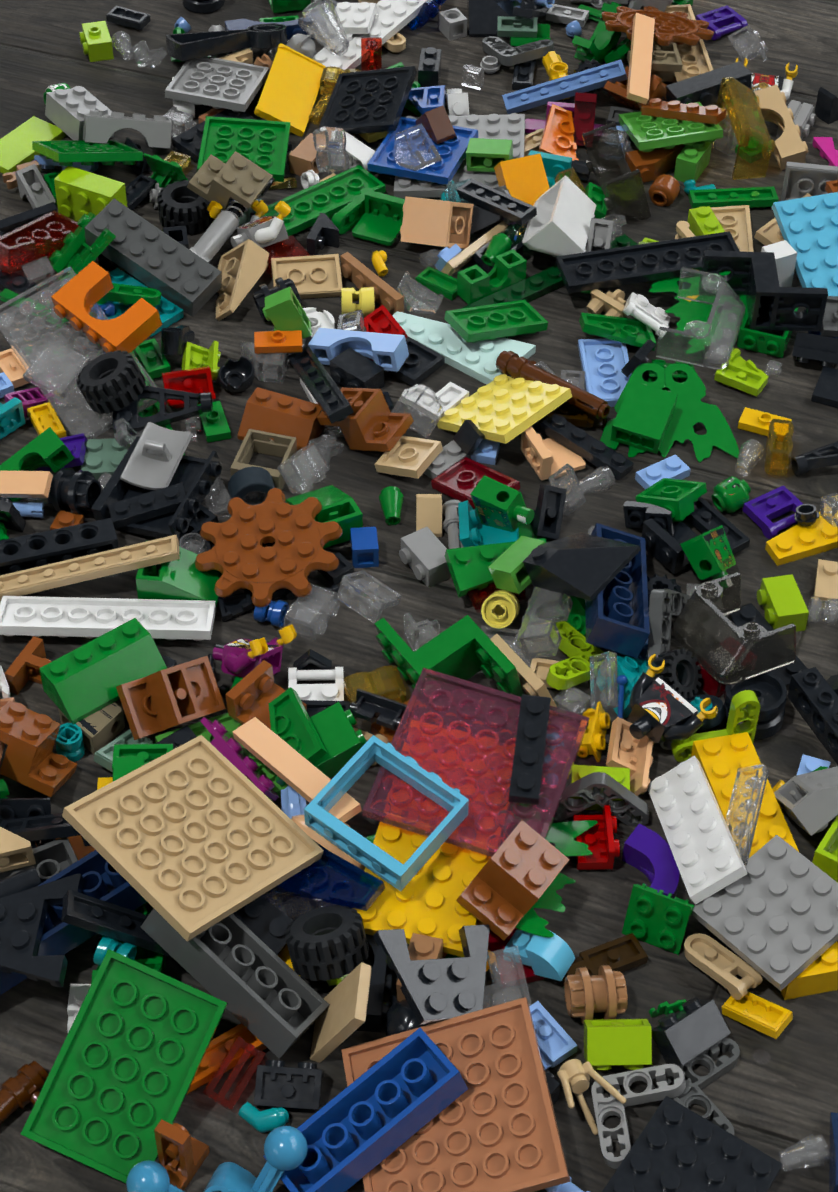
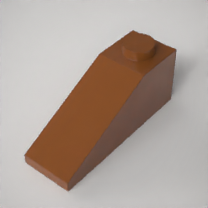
(653, 163)

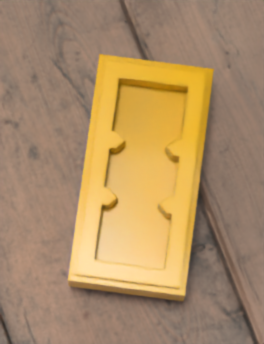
(43, 417)
(757, 421)
(758, 1014)

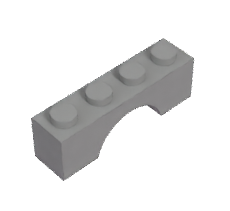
(100, 127)

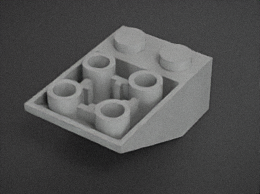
(811, 799)

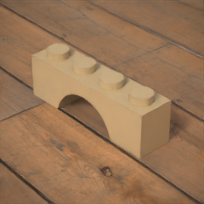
(789, 145)

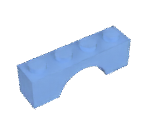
(385, 349)

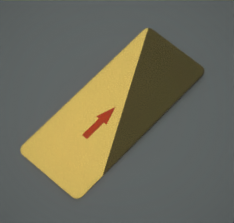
(288, 183)

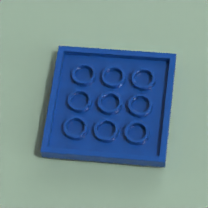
(451, 151)

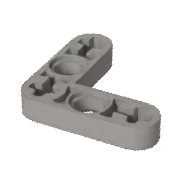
(611, 1106)

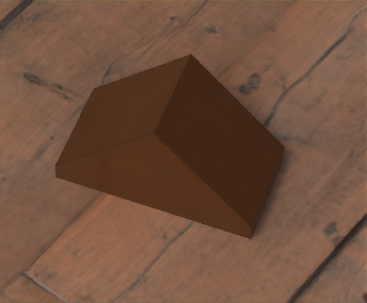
(437, 125)

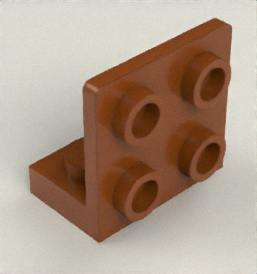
(253, 694)

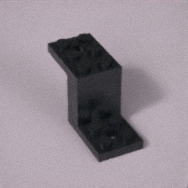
(768, 303)

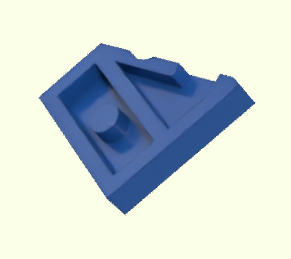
(427, 97)

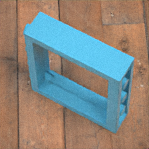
(360, 848)

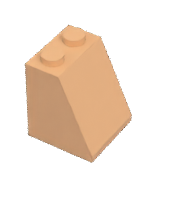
(436, 222)

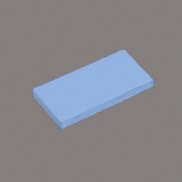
(602, 366)

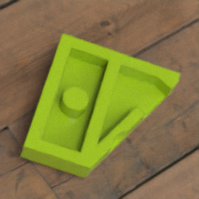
(742, 375)

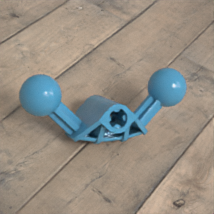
(284, 1151)

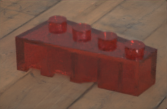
(34, 240)

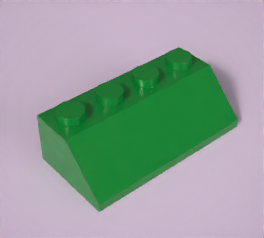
(89, 675)

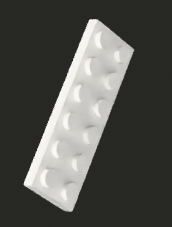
(696, 830)

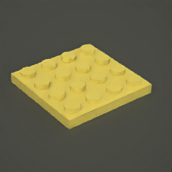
(505, 407)

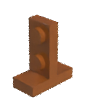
(27, 665)
(179, 1152)

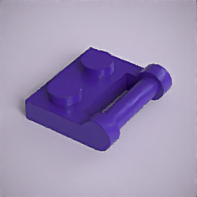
(722, 17)
(770, 506)

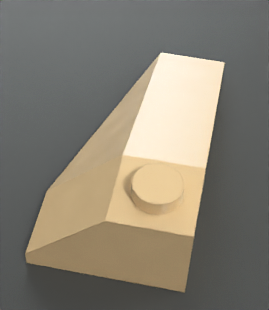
(240, 271)

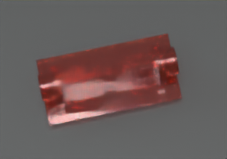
(371, 53)

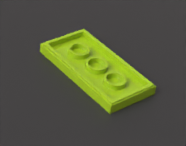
(17, 145)

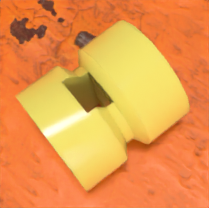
(364, 296)
(500, 609)

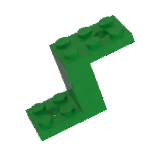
(455, 652)

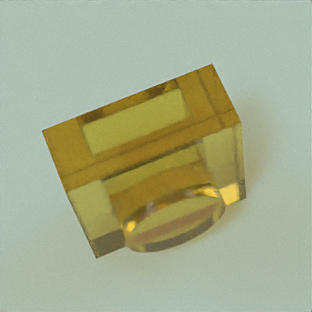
(183, 160)

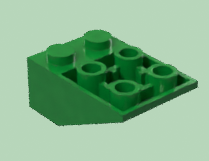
(335, 507)
(177, 580)

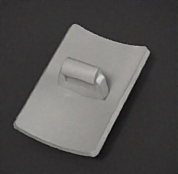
(155, 457)

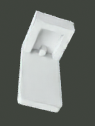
(457, 102)

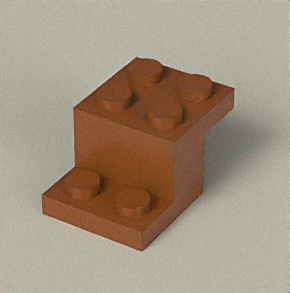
(619, 91)
(372, 424)
(170, 697)
(30, 750)
(512, 880)

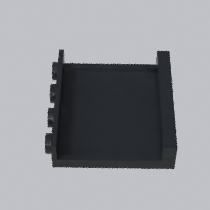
(197, 479)

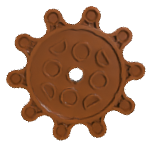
(668, 26)
(266, 569)

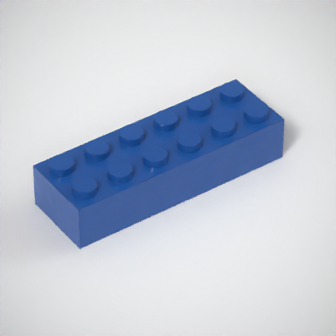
(375, 1116)

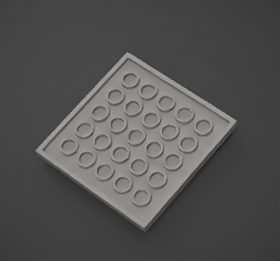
(489, 127)

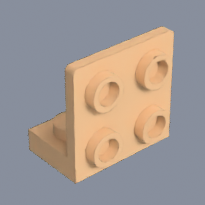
(547, 455)

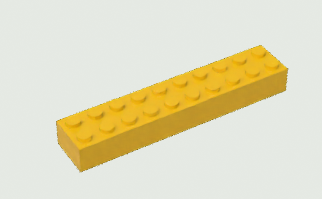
(720, 761)

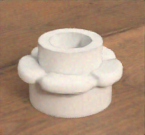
(309, 179)

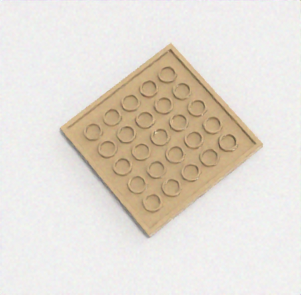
(192, 836)

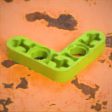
(578, 659)
(744, 699)

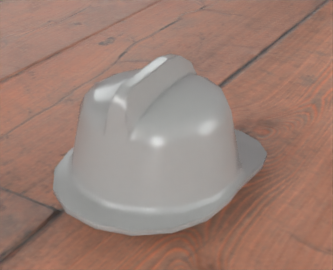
(302, 44)

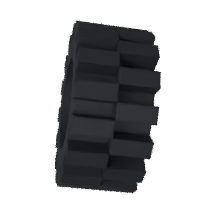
(686, 668)

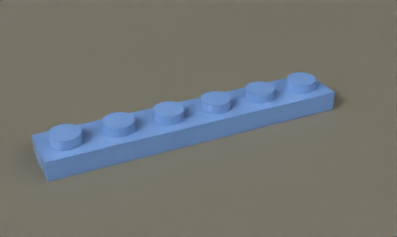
(564, 87)

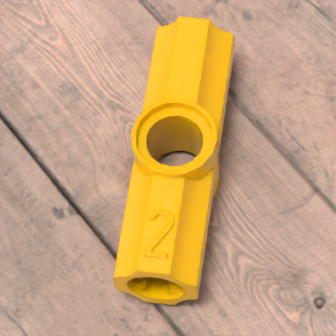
(554, 66)

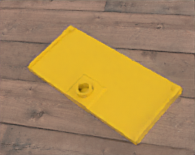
(290, 89)

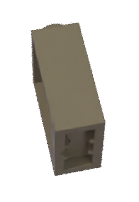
(261, 442)

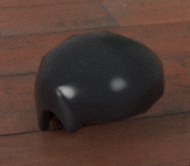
(236, 375)

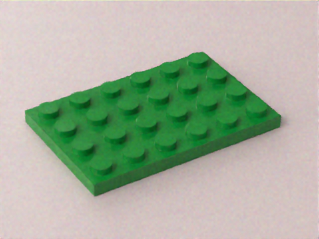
(123, 1066)

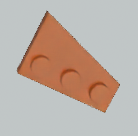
(558, 133)

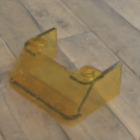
(749, 128)

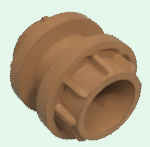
(595, 993)

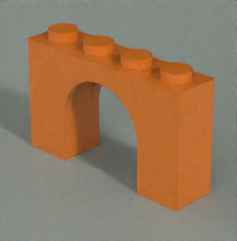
(121, 333)

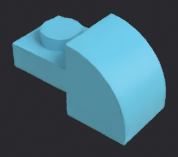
(547, 955)

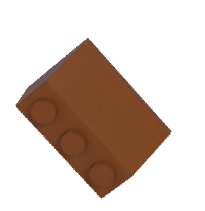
(281, 415)

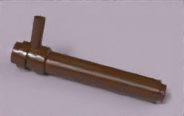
(520, 367)
(21, 1089)

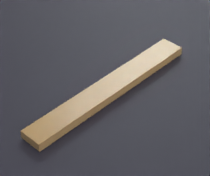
(90, 567)

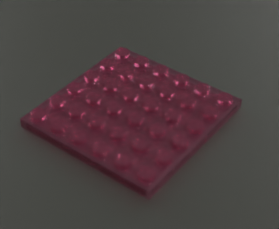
(469, 742)

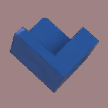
(364, 547)

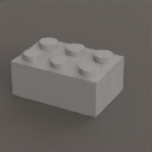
(68, 107)

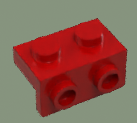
(190, 380)
(600, 841)

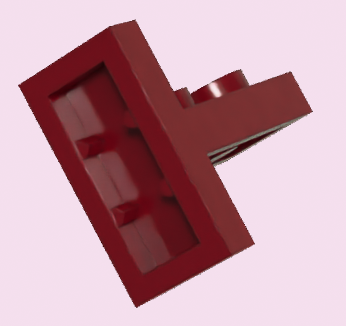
(583, 115)

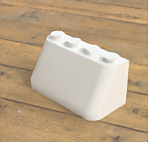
(560, 220)

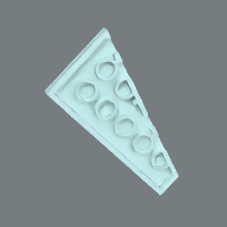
(473, 359)

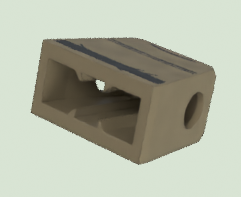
(100, 726)

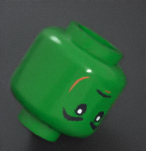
(730, 494)

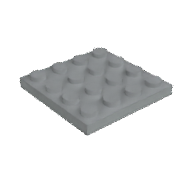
(217, 83)
(776, 913)

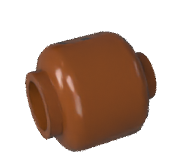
(664, 190)

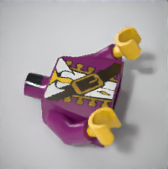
(244, 654)

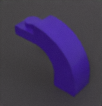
(652, 857)

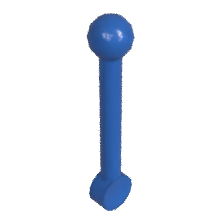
(621, 681)

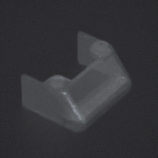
(702, 342)

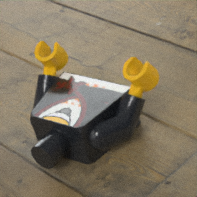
(662, 711)

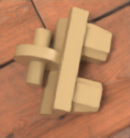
(609, 303)

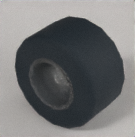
(251, 485)

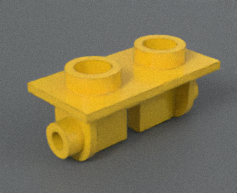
(594, 737)

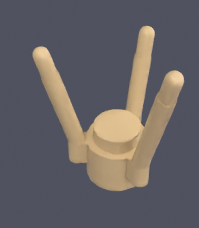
(576, 1078)

